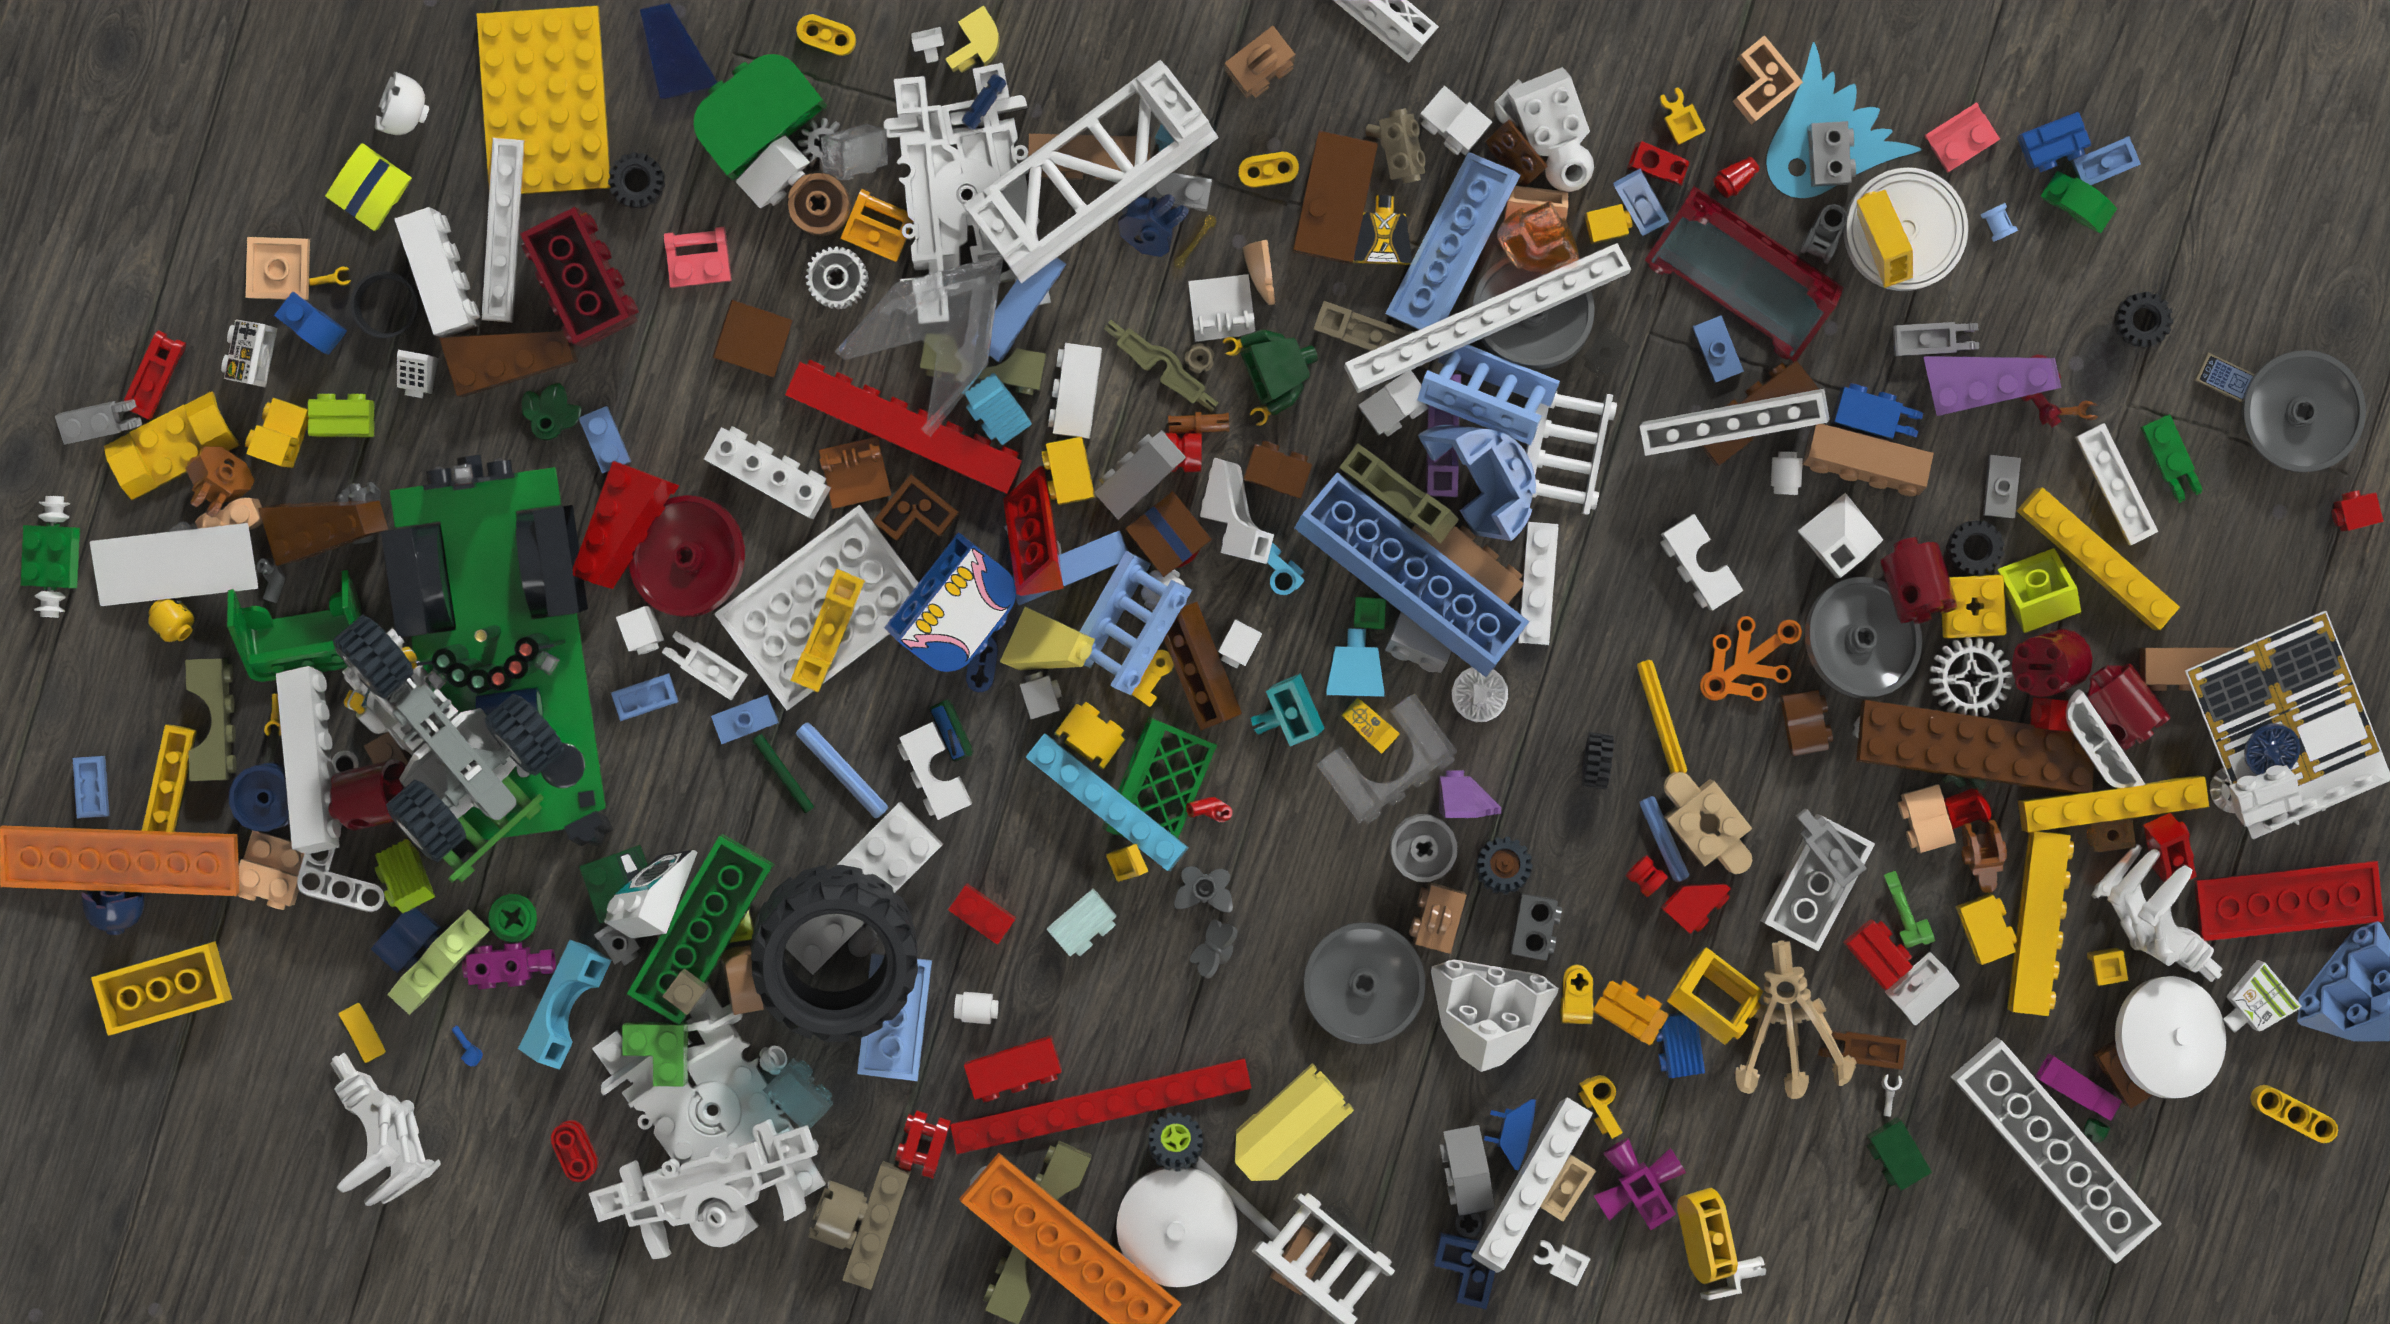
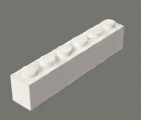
(1734, 422)
(307, 759)
(1532, 1185)

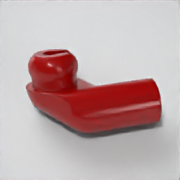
(1210, 807)

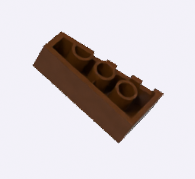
(497, 360)
(1783, 381)
(315, 528)

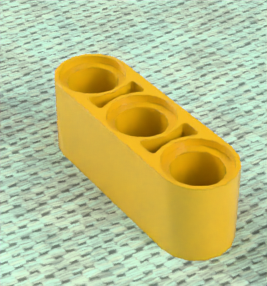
(2308, 1116)

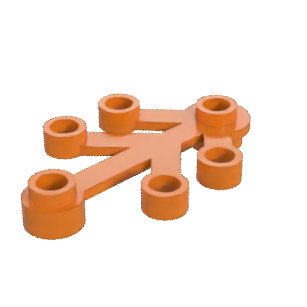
(1746, 662)

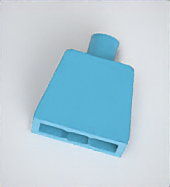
(1355, 668)

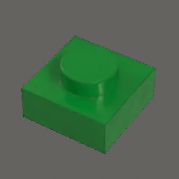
(1369, 613)

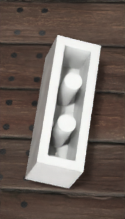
(1075, 390)

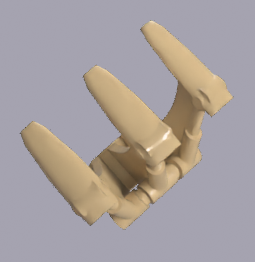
(1795, 1082)

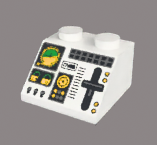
(249, 352)

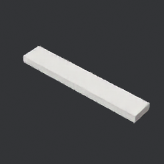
(503, 230)

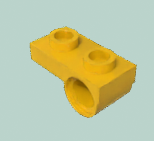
(1605, 1120)

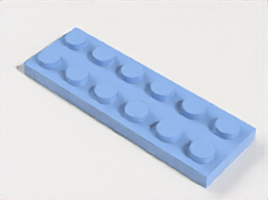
(1453, 242)

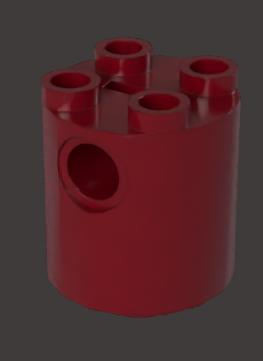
(1918, 581)
(2051, 663)
(2125, 704)
(362, 794)

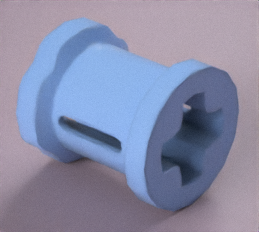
(1999, 222)

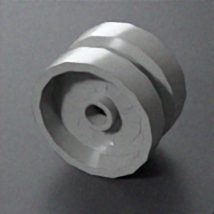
(1427, 865)

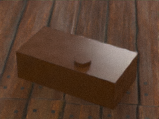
(1335, 197)

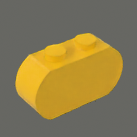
(1707, 1235)

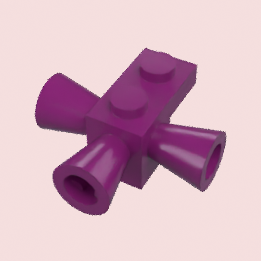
(1640, 1184)

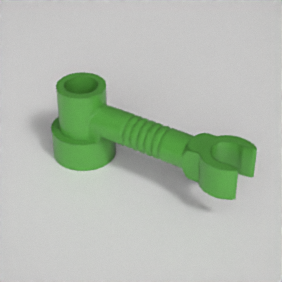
(1914, 932)

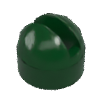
(2096, 1130)

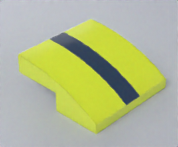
(368, 187)

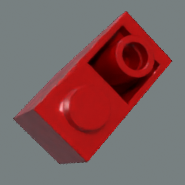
(1693, 903)

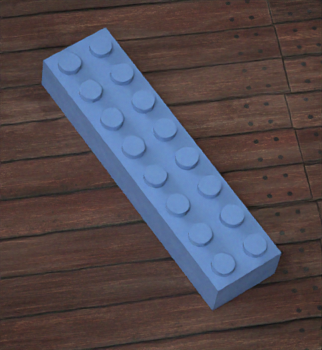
(1411, 574)

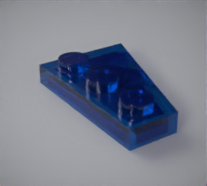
(674, 56)

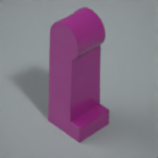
(2077, 1087)

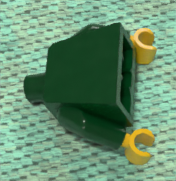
(1275, 368)

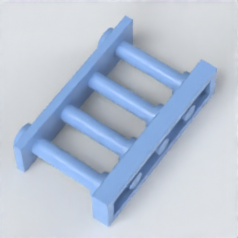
(1485, 409)
(1109, 608)

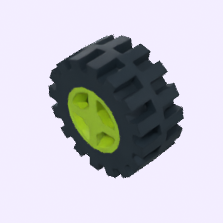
(1175, 1130)

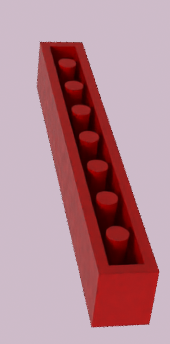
(903, 427)

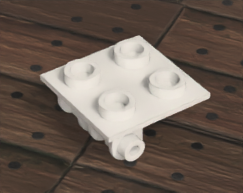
(1221, 307)

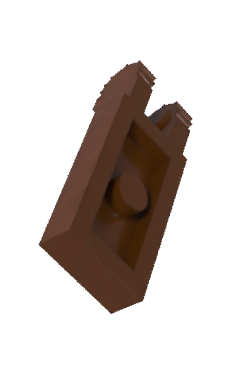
(1870, 1049)

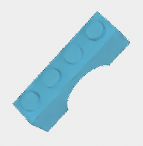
(548, 1033)

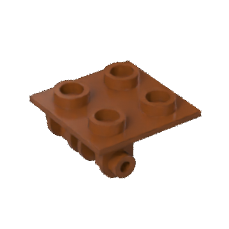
(855, 472)

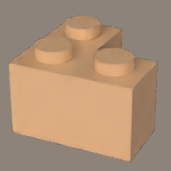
(1772, 79)

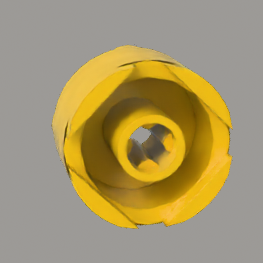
(1090, 734)

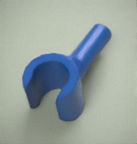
(473, 1054)

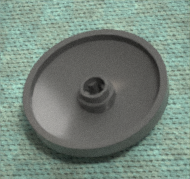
(1540, 339)
(2303, 411)
(1860, 640)
(1364, 983)

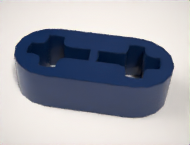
(989, 669)

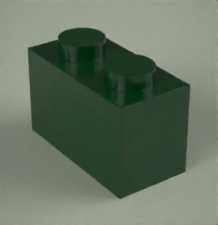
(1898, 1154)

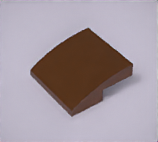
(752, 338)

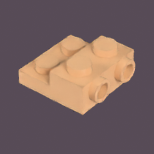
(270, 870)

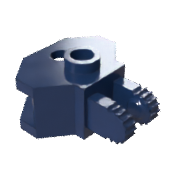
(1152, 222)

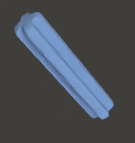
(1664, 839)

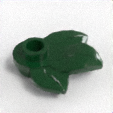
(550, 407)

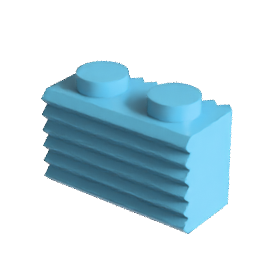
(997, 408)

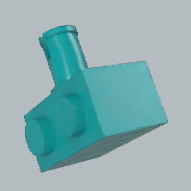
(1291, 710)

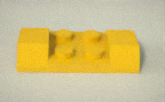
(166, 444)

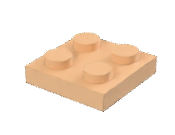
(277, 267)

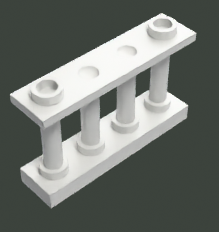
(1545, 429)
(1296, 1270)

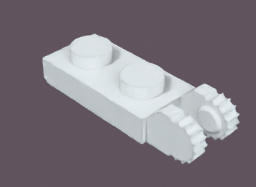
(708, 667)

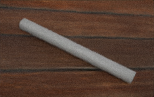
(1239, 1201)

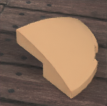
(1259, 268)

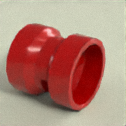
(1641, 871)

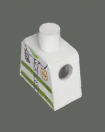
(2259, 999)

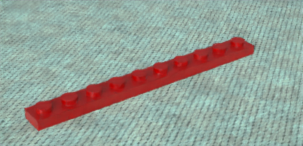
(1100, 1106)

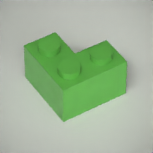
(666, 1044)

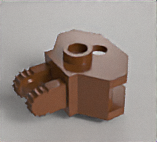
(217, 480)
(1984, 854)

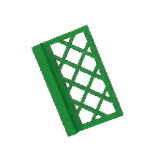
(1139, 768)

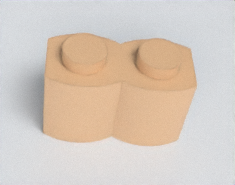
(236, 512)
(1927, 819)

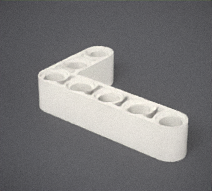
(328, 879)

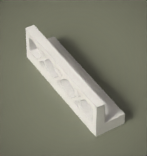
(1391, 26)

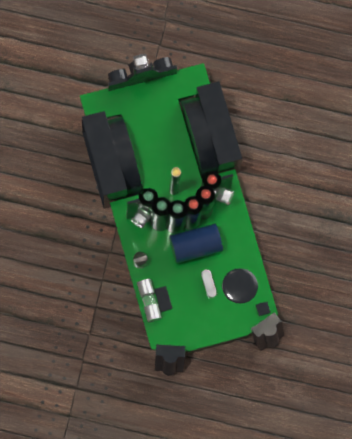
(487, 579)

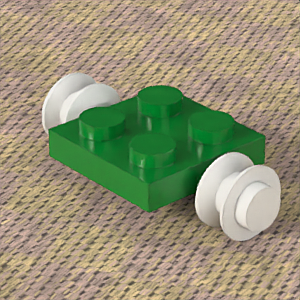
(50, 556)

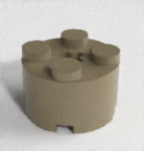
(837, 1214)

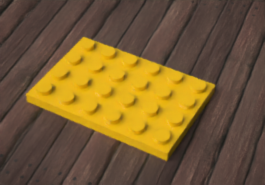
(547, 88)

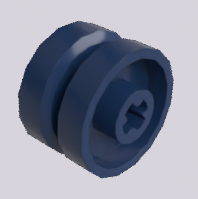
(249, 798)

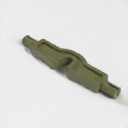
(1148, 355)

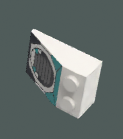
(651, 897)

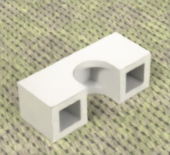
(1683, 542)
(942, 796)

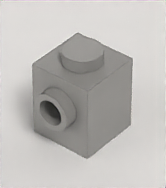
(1040, 695)

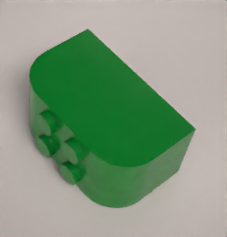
(754, 110)

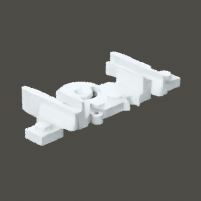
(735, 1179)

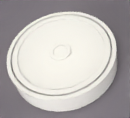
(1930, 217)

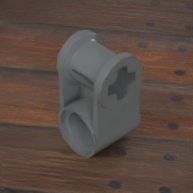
(1824, 235)

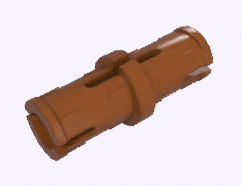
(1198, 423)

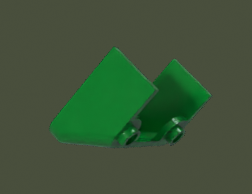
(292, 641)

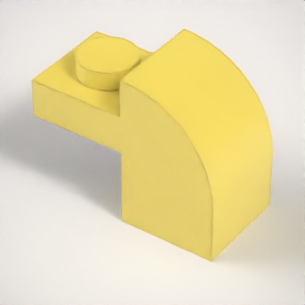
(983, 41)

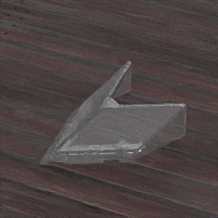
(949, 313)

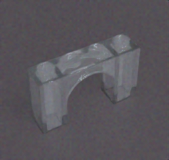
(1429, 750)

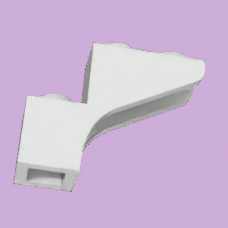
(1227, 503)

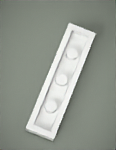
(2116, 484)
(1538, 582)

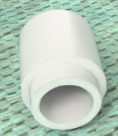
(1786, 473)
(975, 1007)

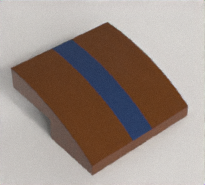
(1168, 534)

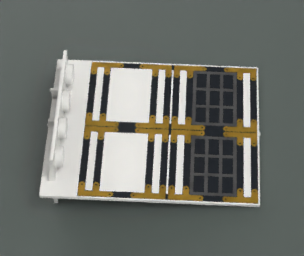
(2298, 682)

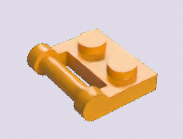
(873, 234)

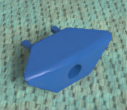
(1515, 1131)

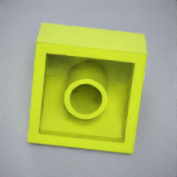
(2040, 590)

